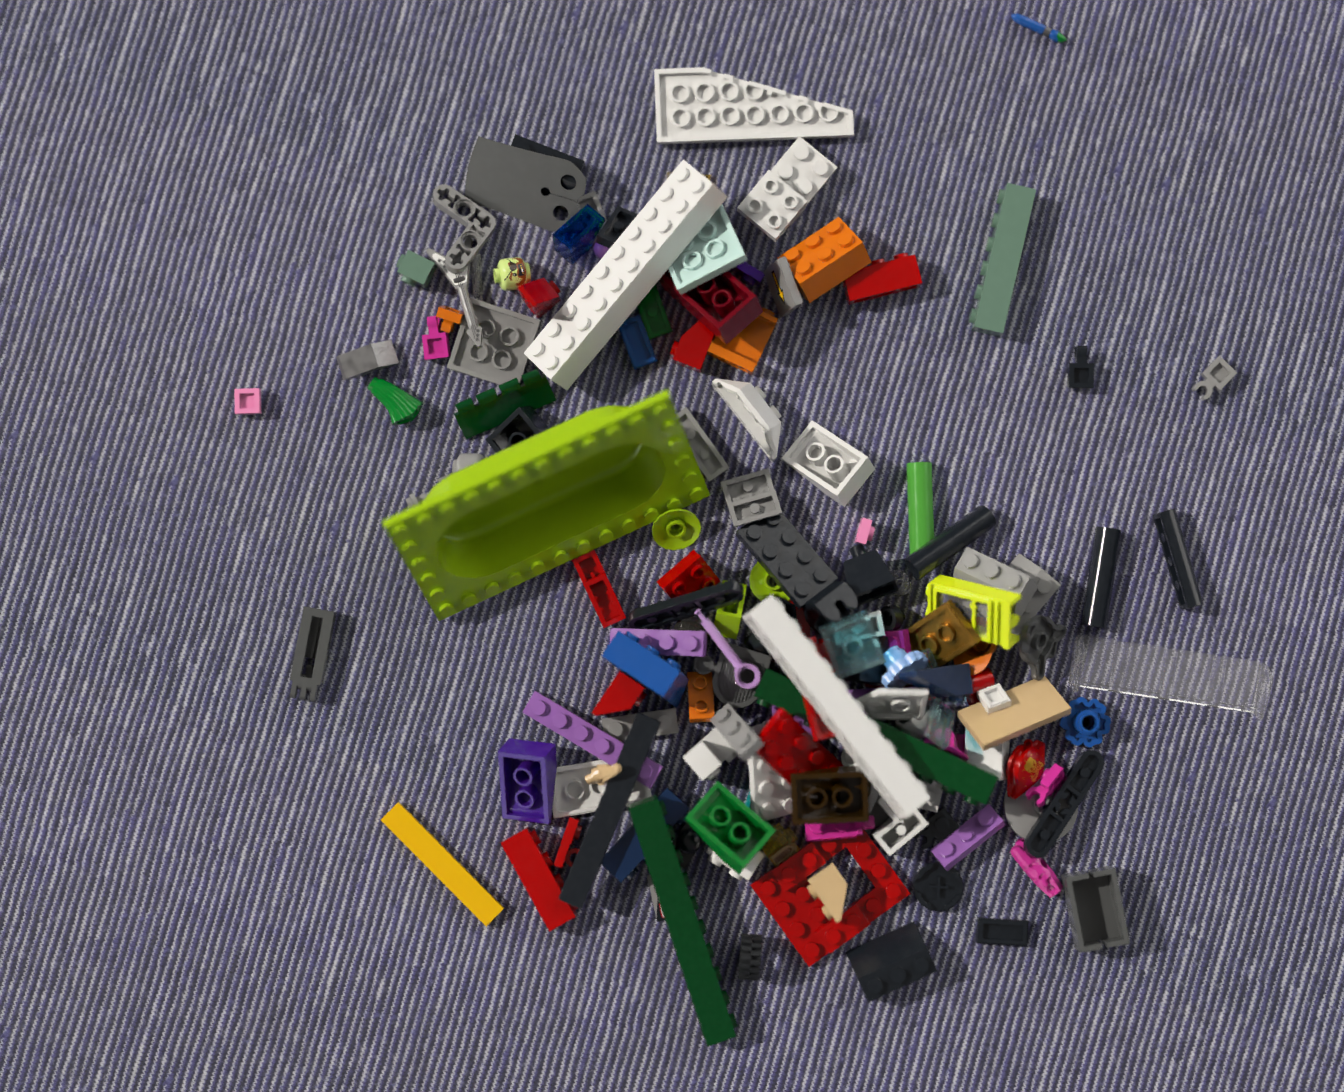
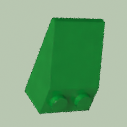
(729, 827)

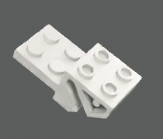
(787, 189)

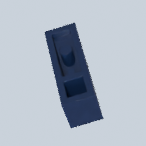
(943, 681)

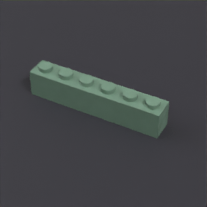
(1003, 259)

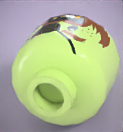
(511, 273)

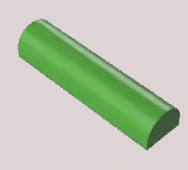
(919, 504)

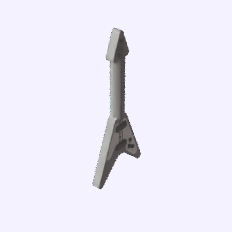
(460, 283)

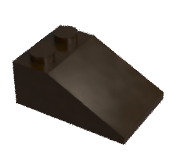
(829, 796)

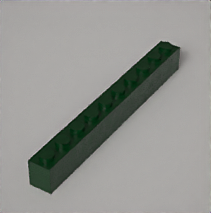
(923, 758)
(681, 920)

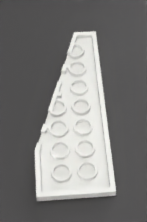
(716, 107)

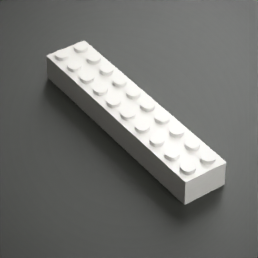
(625, 275)

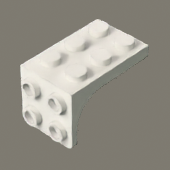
(768, 791)

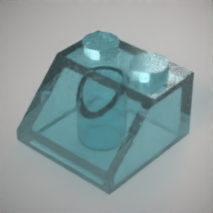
(852, 644)

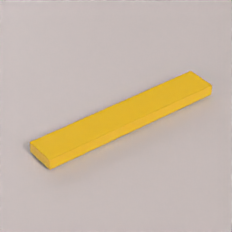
(442, 864)

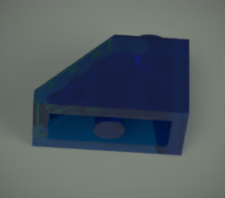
(578, 234)

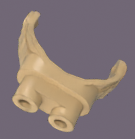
(602, 773)

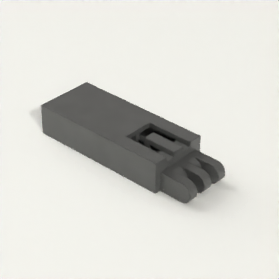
(315, 643)

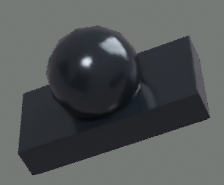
(688, 843)

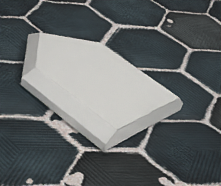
(895, 703)

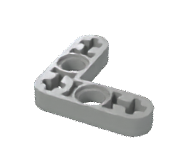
(472, 229)

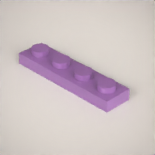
(669, 641)

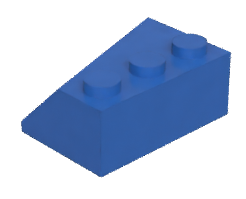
(646, 667)

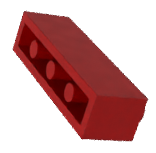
(538, 877)

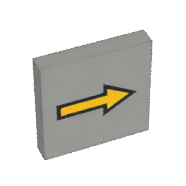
(783, 286)

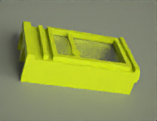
(983, 607)

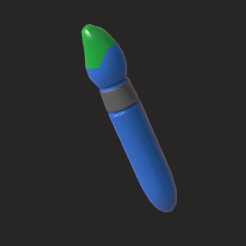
(1035, 26)

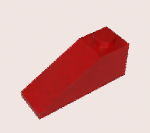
(539, 295)
(692, 347)

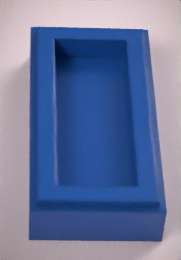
(637, 342)

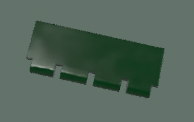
(495, 408)

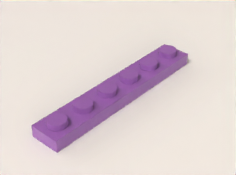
(585, 734)

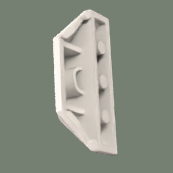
(753, 412)

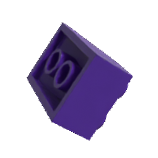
(527, 780)

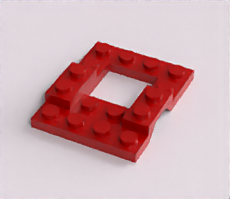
(801, 916)

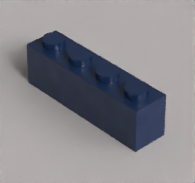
(627, 852)

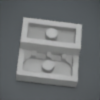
(751, 498)

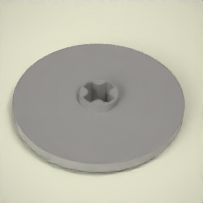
(1023, 813)

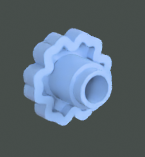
(899, 661)

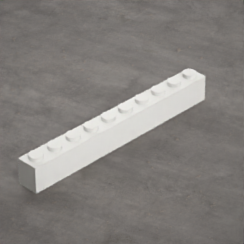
(837, 708)

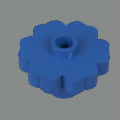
(1097, 722)

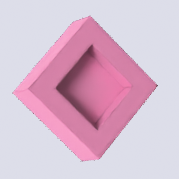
(247, 401)
(865, 531)

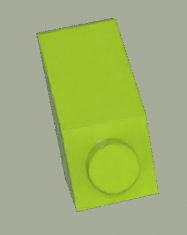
(729, 618)

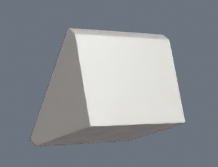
(991, 760)

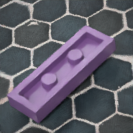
(968, 837)

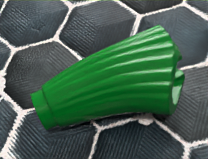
(399, 403)

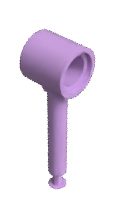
(729, 652)

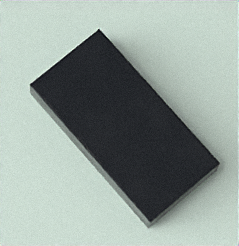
(1002, 931)

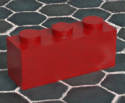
(883, 279)

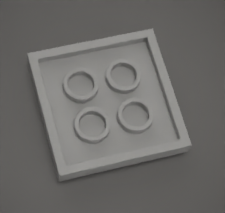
(503, 344)

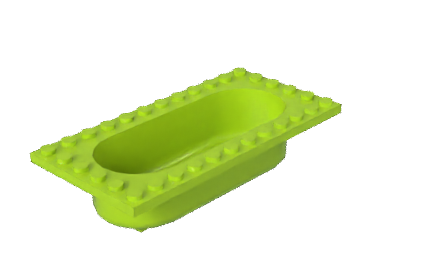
(546, 502)

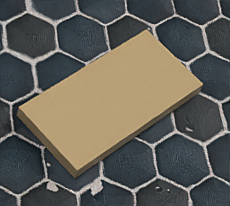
(1031, 707)

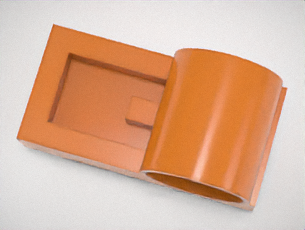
(700, 697)

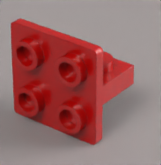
(688, 576)

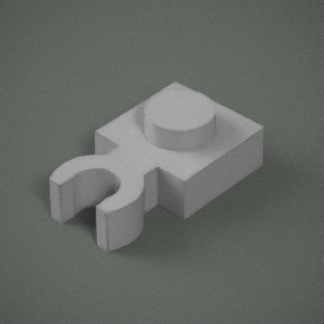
(1215, 376)

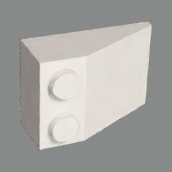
(829, 463)

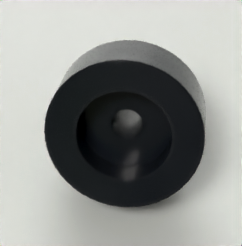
(892, 617)

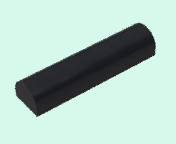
(950, 542)
(1177, 559)
(1101, 577)

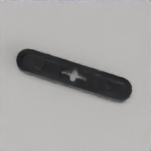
(685, 605)
(1049, 824)

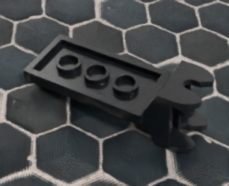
(798, 570)

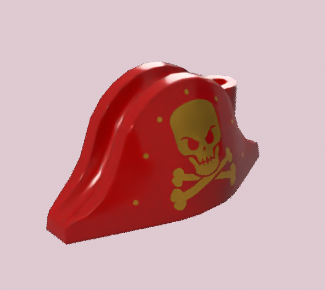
(1024, 767)

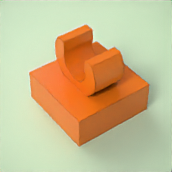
(450, 317)

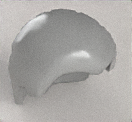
(914, 727)

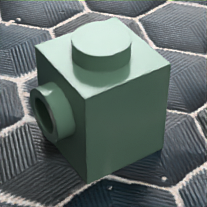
(415, 269)

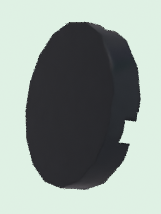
(936, 887)

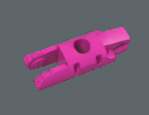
(1037, 870)

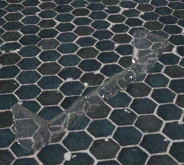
(1170, 674)

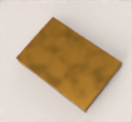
(943, 632)

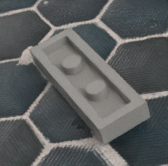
(705, 453)
(620, 725)
(737, 732)

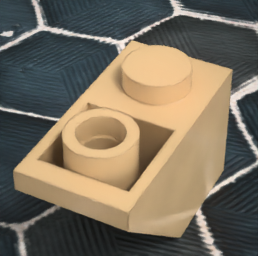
(831, 889)

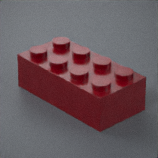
(719, 304)

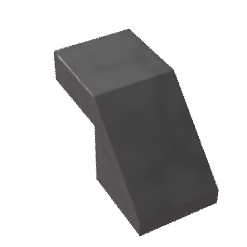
(366, 359)

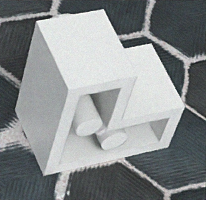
(709, 754)
(896, 831)

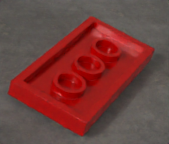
(791, 747)

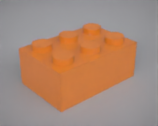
(826, 259)

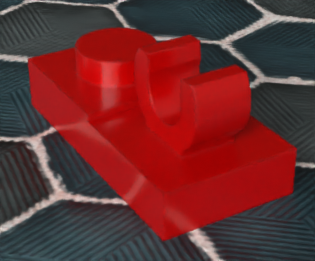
(571, 832)

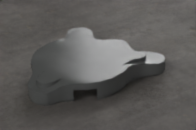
(1039, 642)

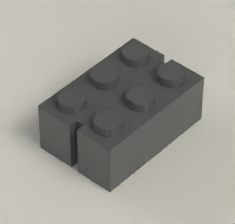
(1095, 908)

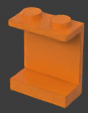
(747, 347)

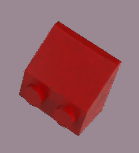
(620, 695)

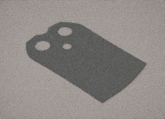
(512, 182)

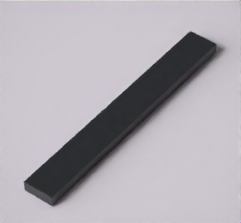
(609, 811)

